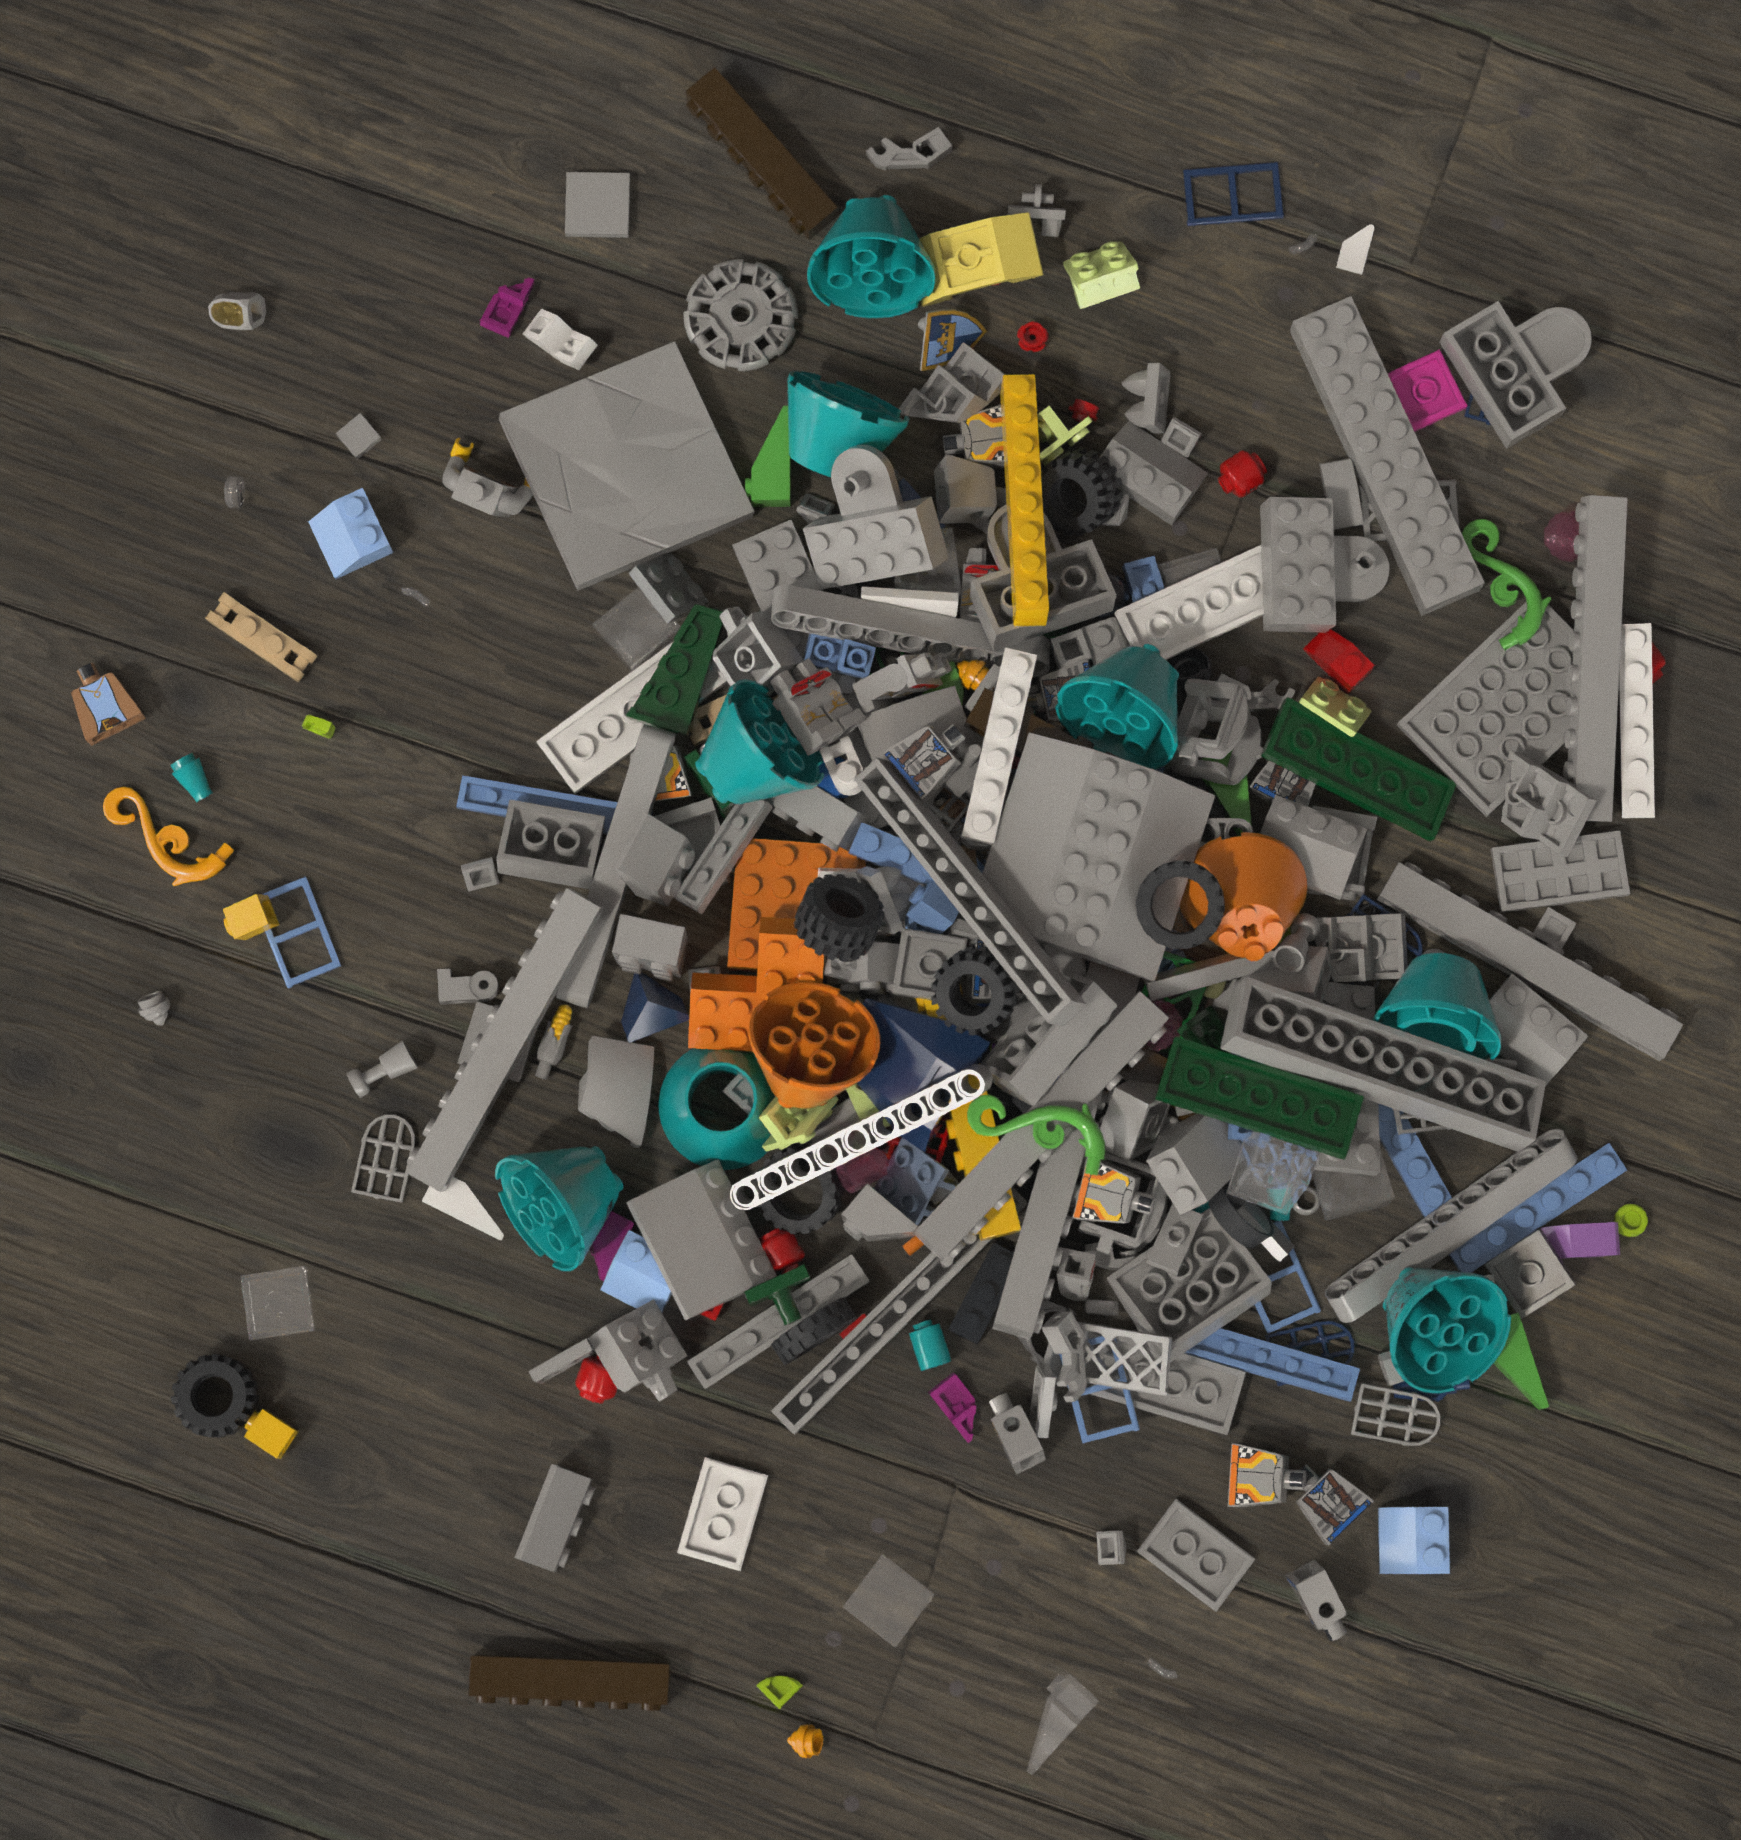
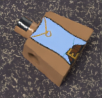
(103, 705)

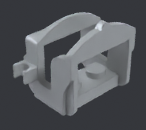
(1237, 732)
(1145, 1226)

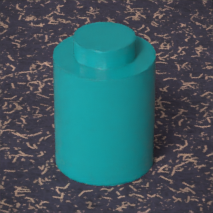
(929, 1345)

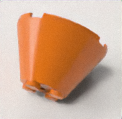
(1261, 891)
(812, 1043)

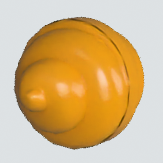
(972, 673)
(806, 1741)

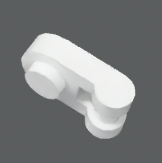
(844, 772)

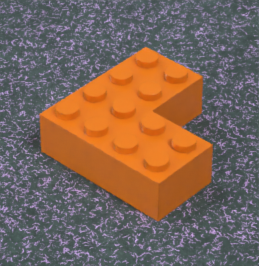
(772, 883)
(725, 1002)

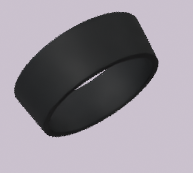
(1225, 1208)

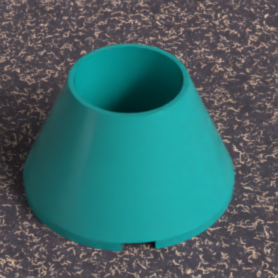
(833, 418)
(1445, 1003)
(701, 1145)

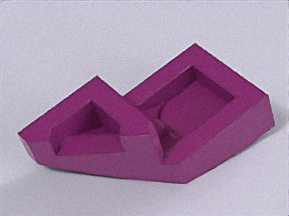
(506, 307)
(609, 1242)
(956, 1404)

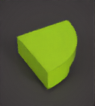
(318, 726)
(779, 1689)

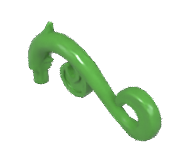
(1509, 575)
(1039, 1117)

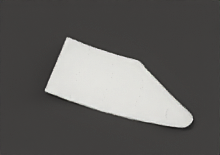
(1355, 250)

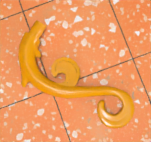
(156, 843)

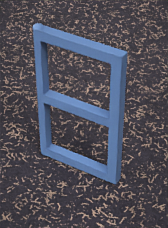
(319, 923)
(1298, 1268)
(1134, 1426)

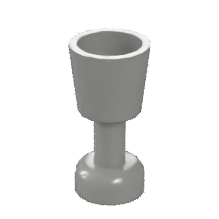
(1293, 949)
(393, 1063)

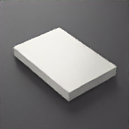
(927, 601)
(722, 1514)

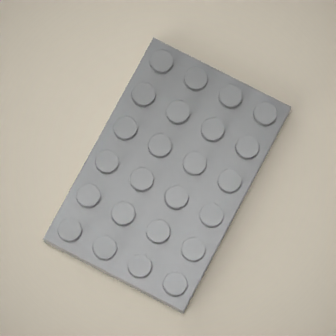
(1497, 706)

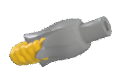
(554, 1041)

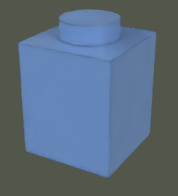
(931, 908)

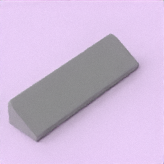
(1204, 974)

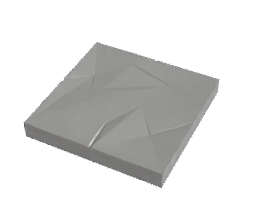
(626, 465)

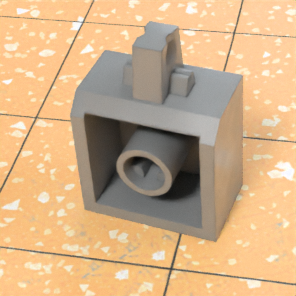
(754, 648)
(869, 973)
(639, 1350)

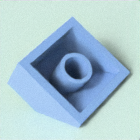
(350, 534)
(635, 1275)
(1413, 1540)

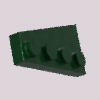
(678, 682)

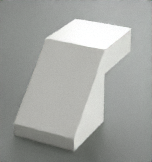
(559, 339)

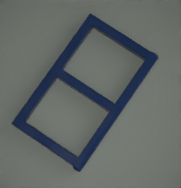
(1231, 171)

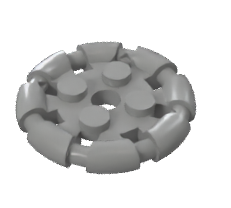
(744, 333)

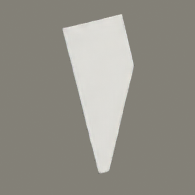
(463, 1205)

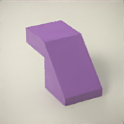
(1584, 1239)

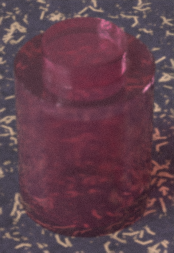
(863, 1170)

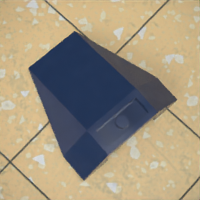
(913, 1056)

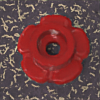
(1036, 329)
(1083, 409)

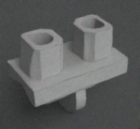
(1050, 216)

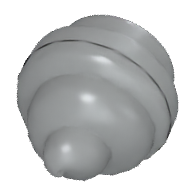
(154, 1007)

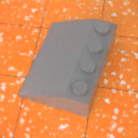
(701, 1240)
(1209, 1291)

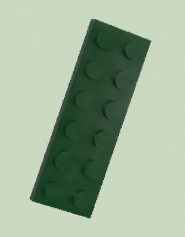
(1359, 770)
(1259, 1098)

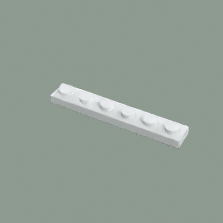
(1636, 721)
(999, 746)

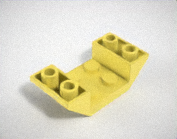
(982, 255)

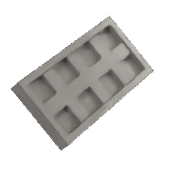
(1538, 877)

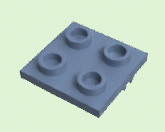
(912, 1181)

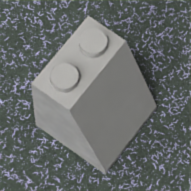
(1194, 1160)

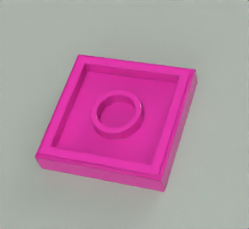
(1427, 390)

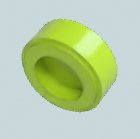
(1631, 1220)

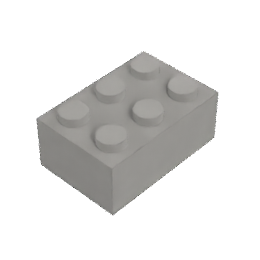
(650, 947)

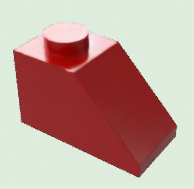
(1339, 659)

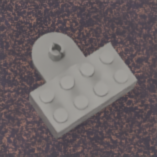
(1514, 366)
(876, 529)
(1310, 567)
(1074, 578)
(1035, 1053)

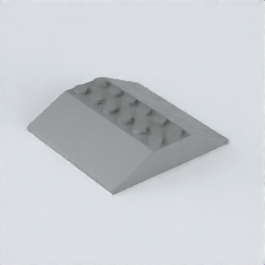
(1083, 840)

